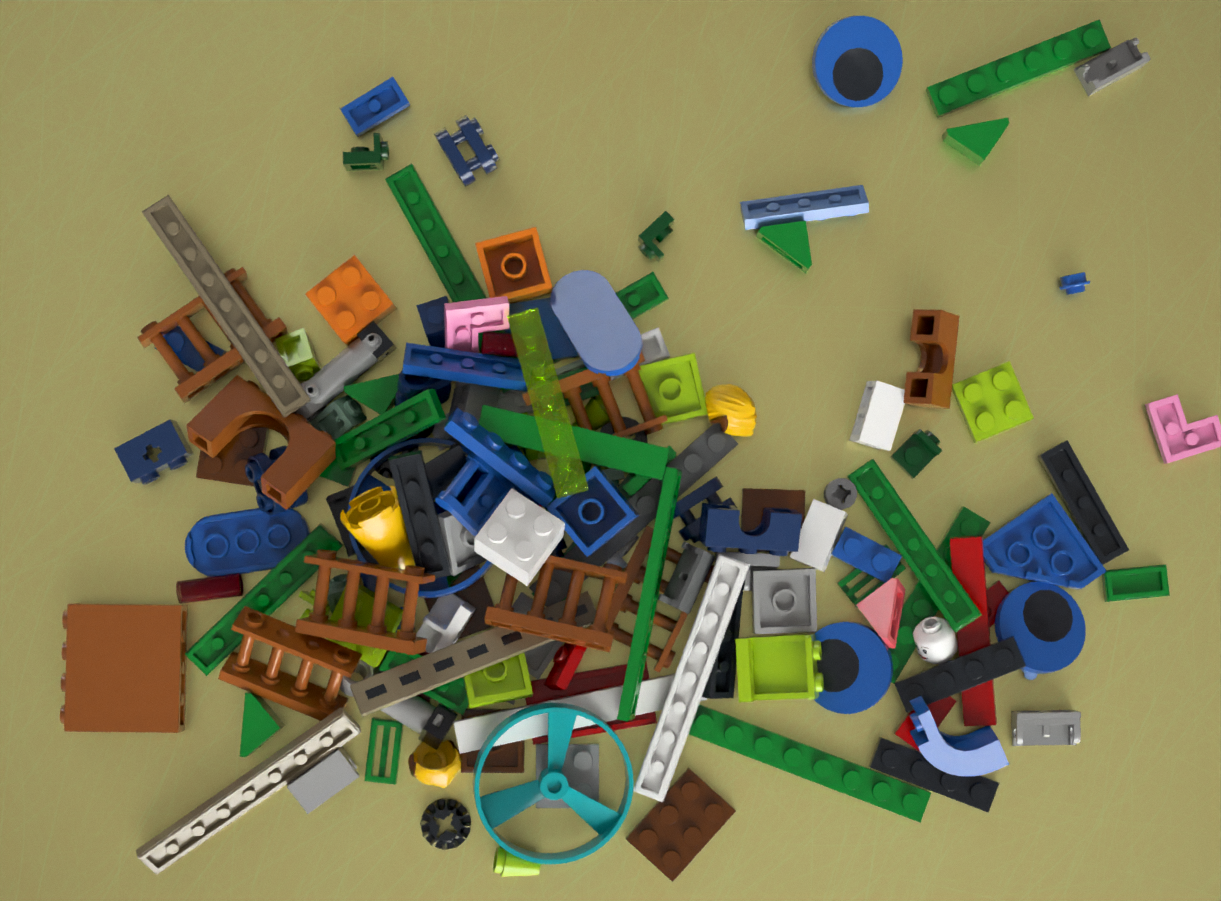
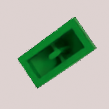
(976, 139)
(789, 241)
(376, 393)
(258, 724)

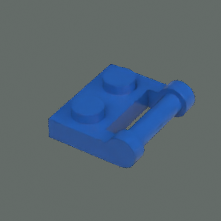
(481, 499)

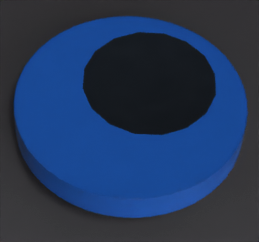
(857, 61)
(1044, 624)
(853, 666)

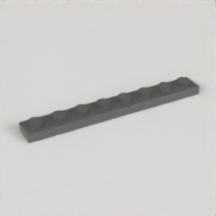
(694, 463)

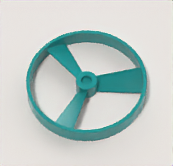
(551, 784)

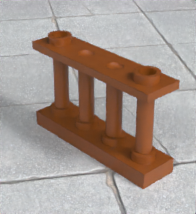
(215, 365)
(571, 388)
(623, 601)
(346, 628)
(565, 629)
(282, 687)

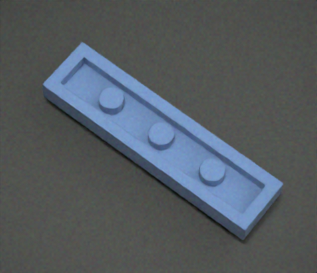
(805, 207)

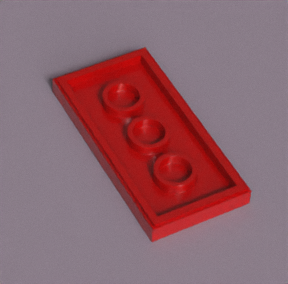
(586, 682)

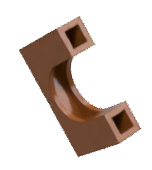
(245, 406)

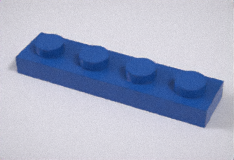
(463, 367)
(493, 451)

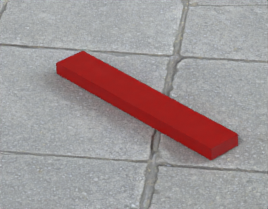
(969, 569)

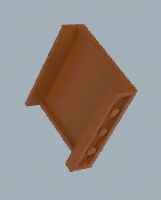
(124, 668)

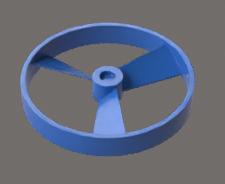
(366, 482)

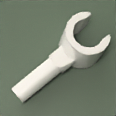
(617, 558)

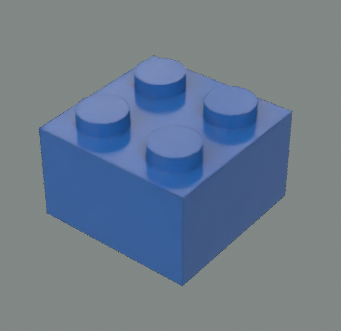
(594, 514)

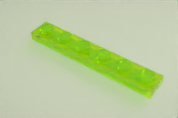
(547, 403)

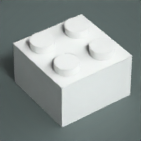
(519, 537)

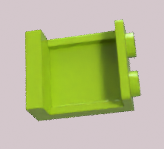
(778, 667)

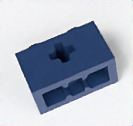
(136, 452)

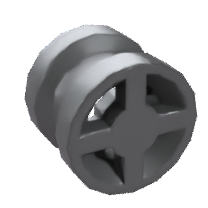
(835, 495)

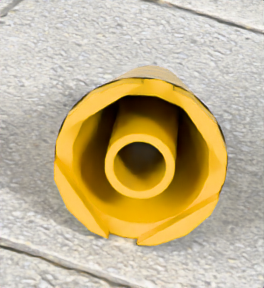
(380, 527)

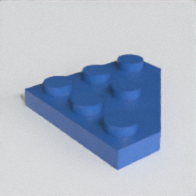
(1043, 548)

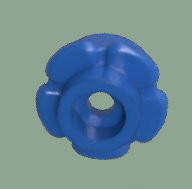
(1074, 283)

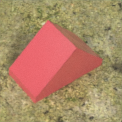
(884, 610)

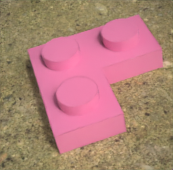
(471, 317)
(1175, 436)

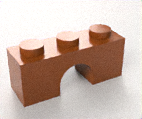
(937, 337)

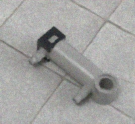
(345, 368)
(415, 713)

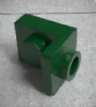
(363, 159)
(659, 231)
(916, 452)

